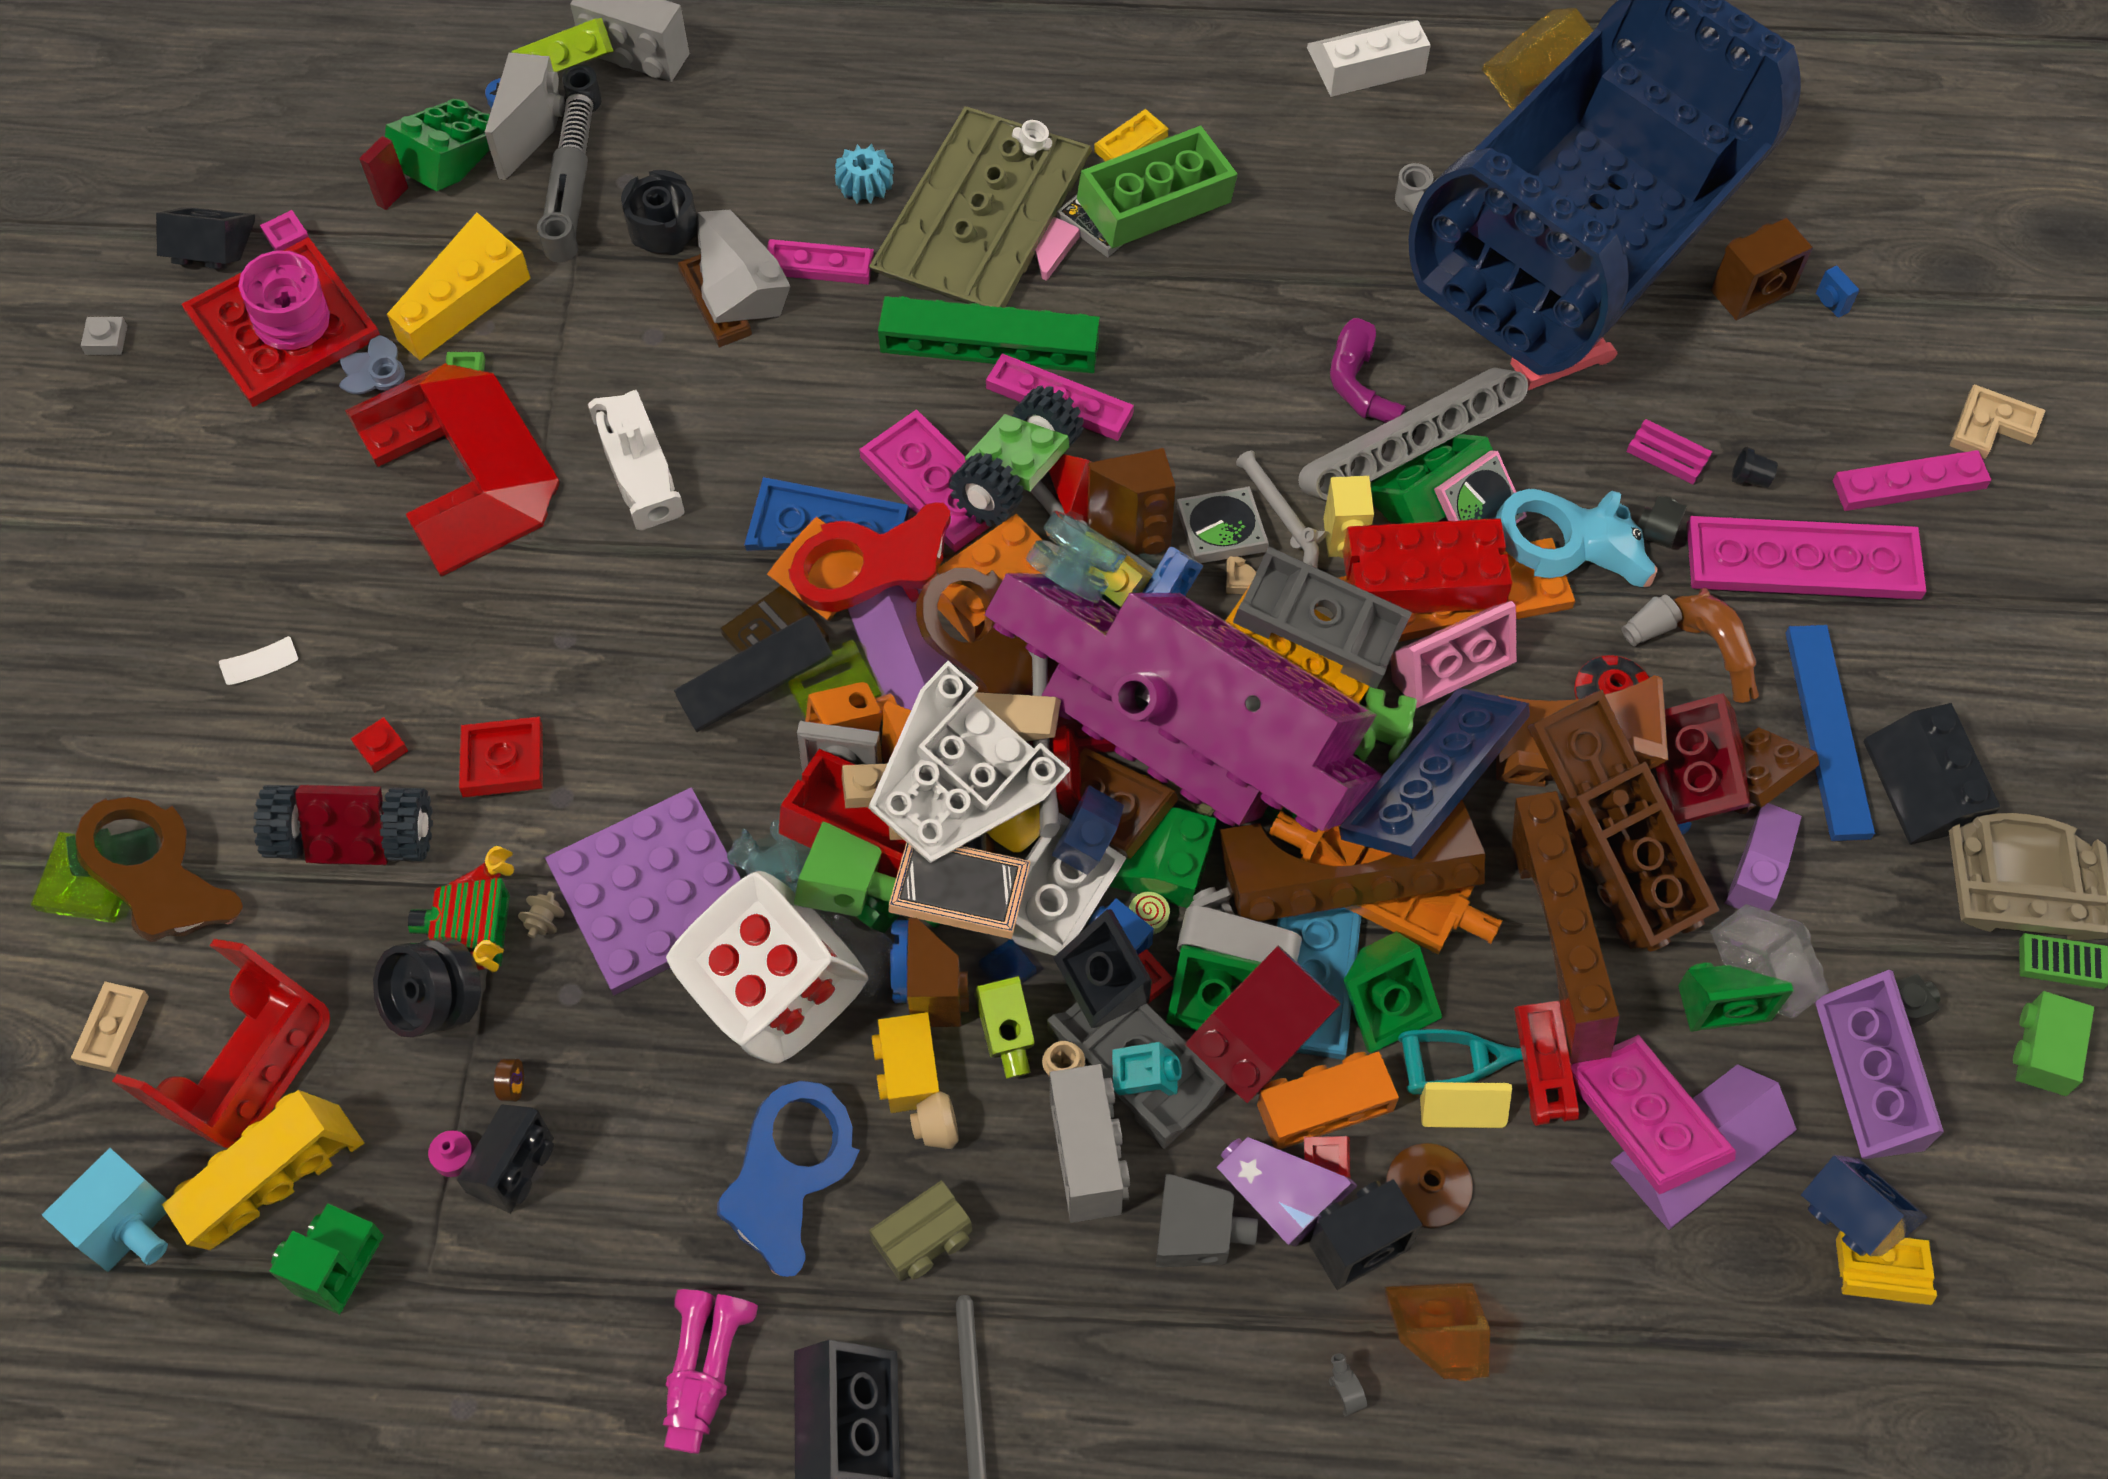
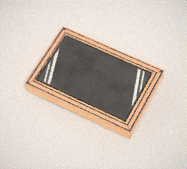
(961, 890)

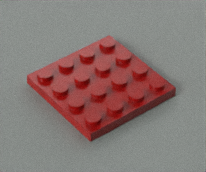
(265, 370)

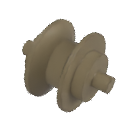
(541, 914)

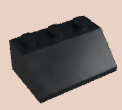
(1931, 773)
(846, 1412)

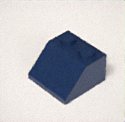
(1861, 1206)

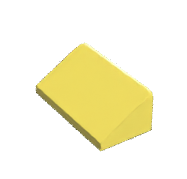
(1465, 1105)

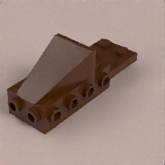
(1622, 826)

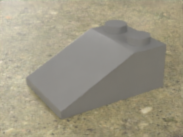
(523, 111)

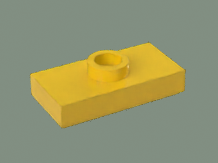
(1132, 135)

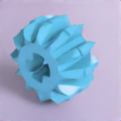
(864, 173)

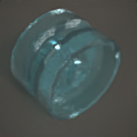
(1073, 559)

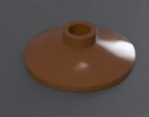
(1438, 1204)

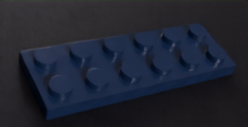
(1434, 773)

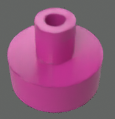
(450, 1153)

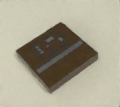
(764, 619)

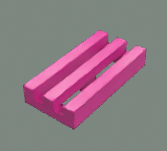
(1671, 447)

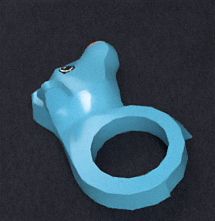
(1595, 535)

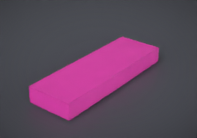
(823, 261)

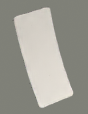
(258, 662)

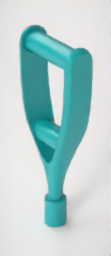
(1479, 1052)

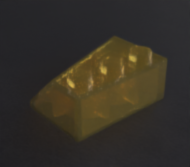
(1536, 54)

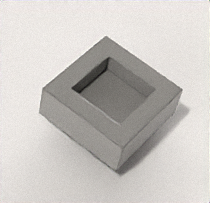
(104, 336)

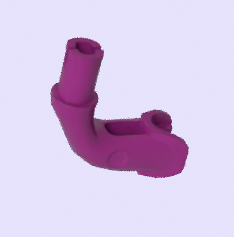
(1352, 349)

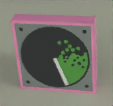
(1477, 490)

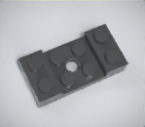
(1284, 603)
(1156, 1112)

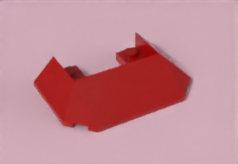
(506, 466)

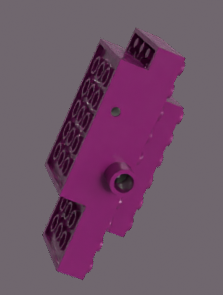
(1195, 701)

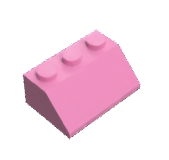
(1456, 654)

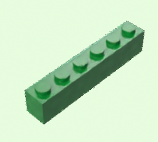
(986, 332)

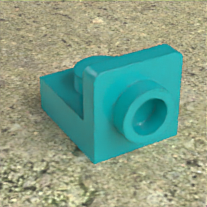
(1145, 1069)

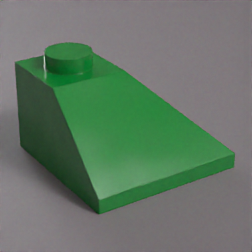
(1390, 991)
(1730, 996)

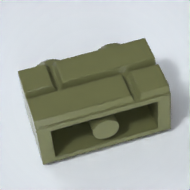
(922, 1232)

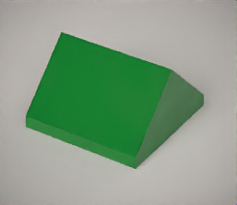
(1204, 983)

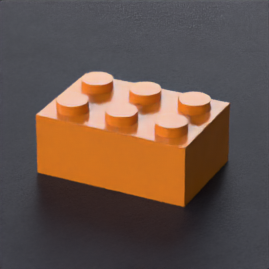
(1000, 551)

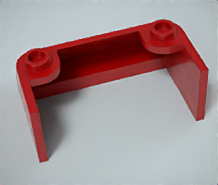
(257, 1061)

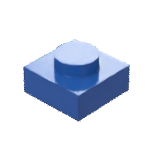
(1837, 291)

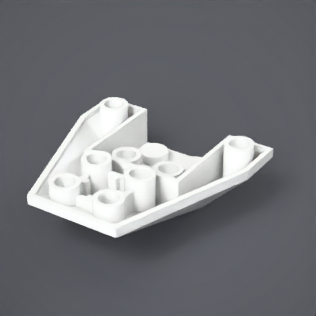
(959, 770)

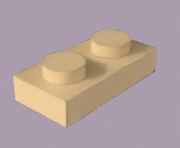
(110, 1027)

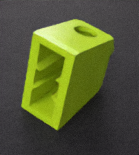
(1001, 1005)

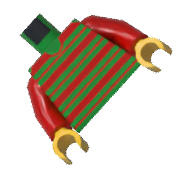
(471, 910)

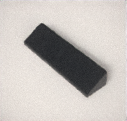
(753, 673)

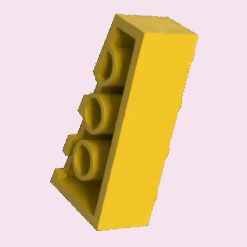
(458, 287)
(260, 1168)

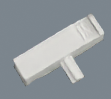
(636, 460)

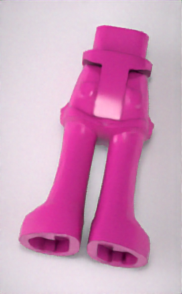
(695, 1394)

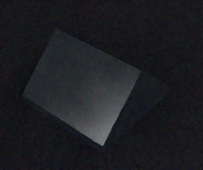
(1104, 971)

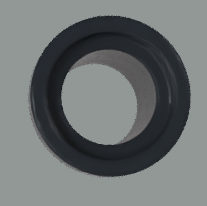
(1753, 469)

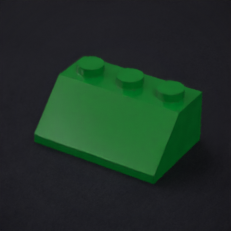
(1408, 490)

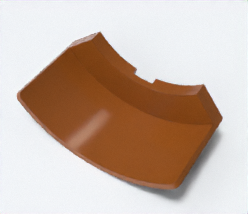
(1637, 710)

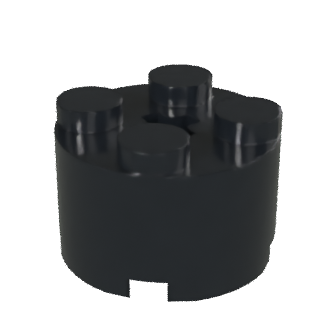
(659, 212)

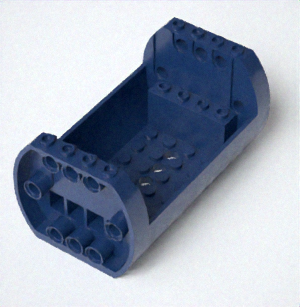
(1655, 100)

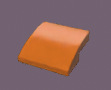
(828, 572)

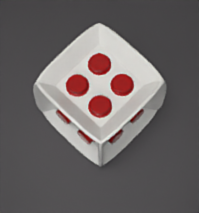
(766, 968)

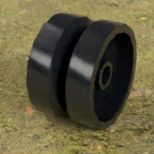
(426, 986)

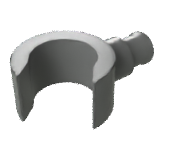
(1347, 1385)

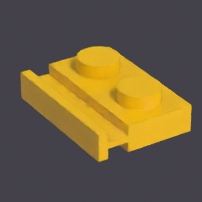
(1898, 1275)

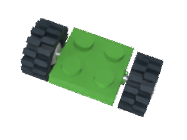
(1016, 455)

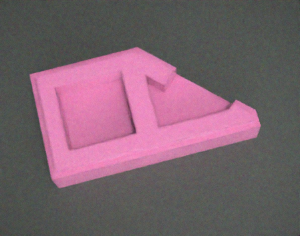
(1055, 245)

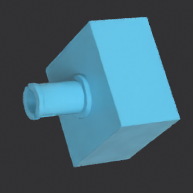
(110, 1213)

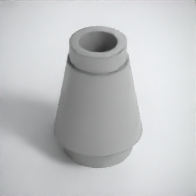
(1652, 620)

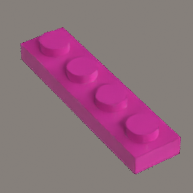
(1099, 411)
(1911, 480)

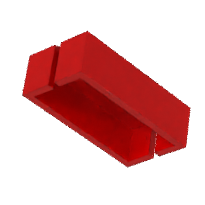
(1431, 564)
(824, 802)

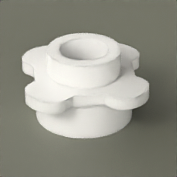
(1032, 137)

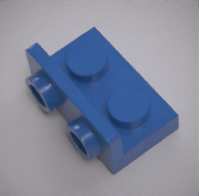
(1174, 573)

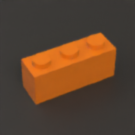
(1327, 1099)

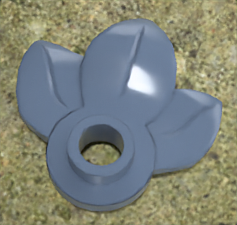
(373, 369)

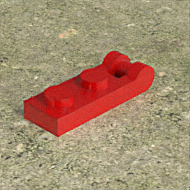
(1546, 1062)

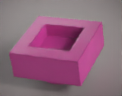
(284, 231)

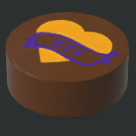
(509, 1080)

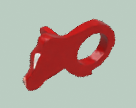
(901, 557)

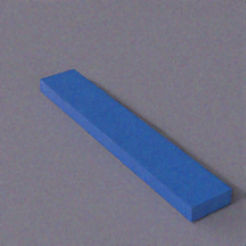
(1829, 733)

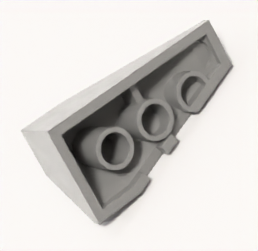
(737, 270)

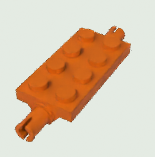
(1420, 918)

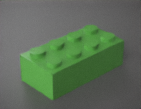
(1156, 186)

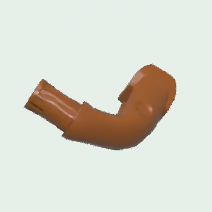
(1722, 623)

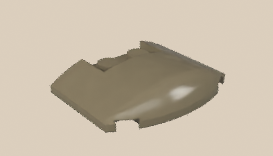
(2030, 876)

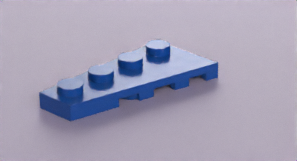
(787, 509)

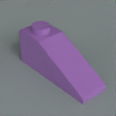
(1764, 859)

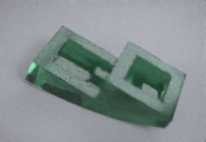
(122, 848)

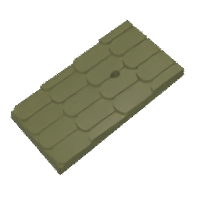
(974, 232)

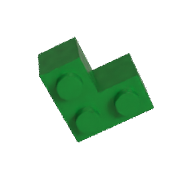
(329, 1259)

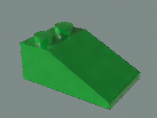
(1170, 858)

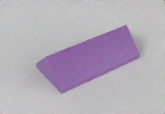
(894, 645)
(1879, 1068)
(1751, 1118)

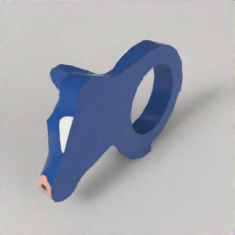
(769, 1193)

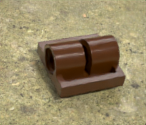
(1773, 765)

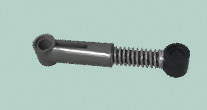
(569, 166)

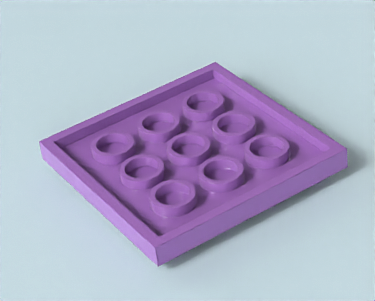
(643, 885)

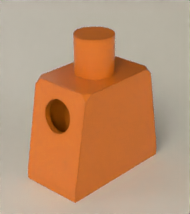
(848, 707)

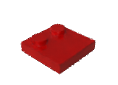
(501, 757)

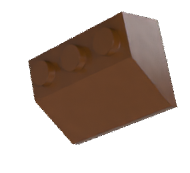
(1133, 501)

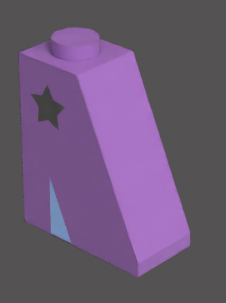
(1282, 1186)

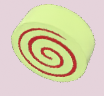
(1152, 909)

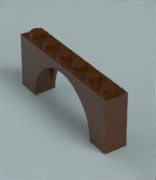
(1278, 885)
(1585, 992)

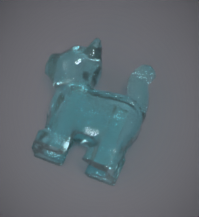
(779, 860)

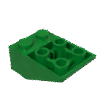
(440, 143)

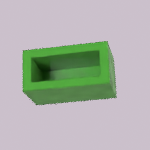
(2053, 1043)

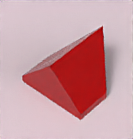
(1071, 484)

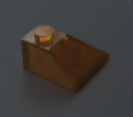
(1443, 1327)

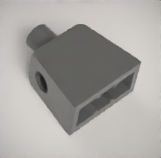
(1199, 1225)

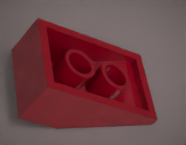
(1704, 760)
(1262, 1024)

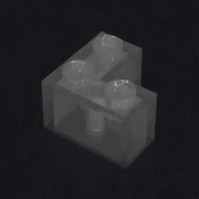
(1775, 948)

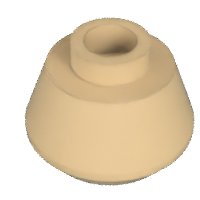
(935, 1122)

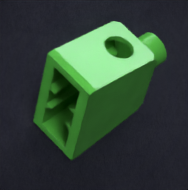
(841, 873)

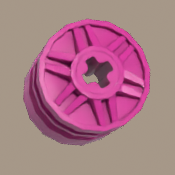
(284, 300)

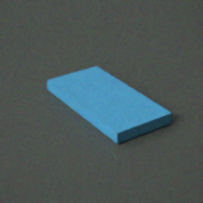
(1327, 955)

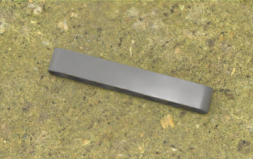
(1429, 426)

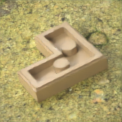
(1994, 413)

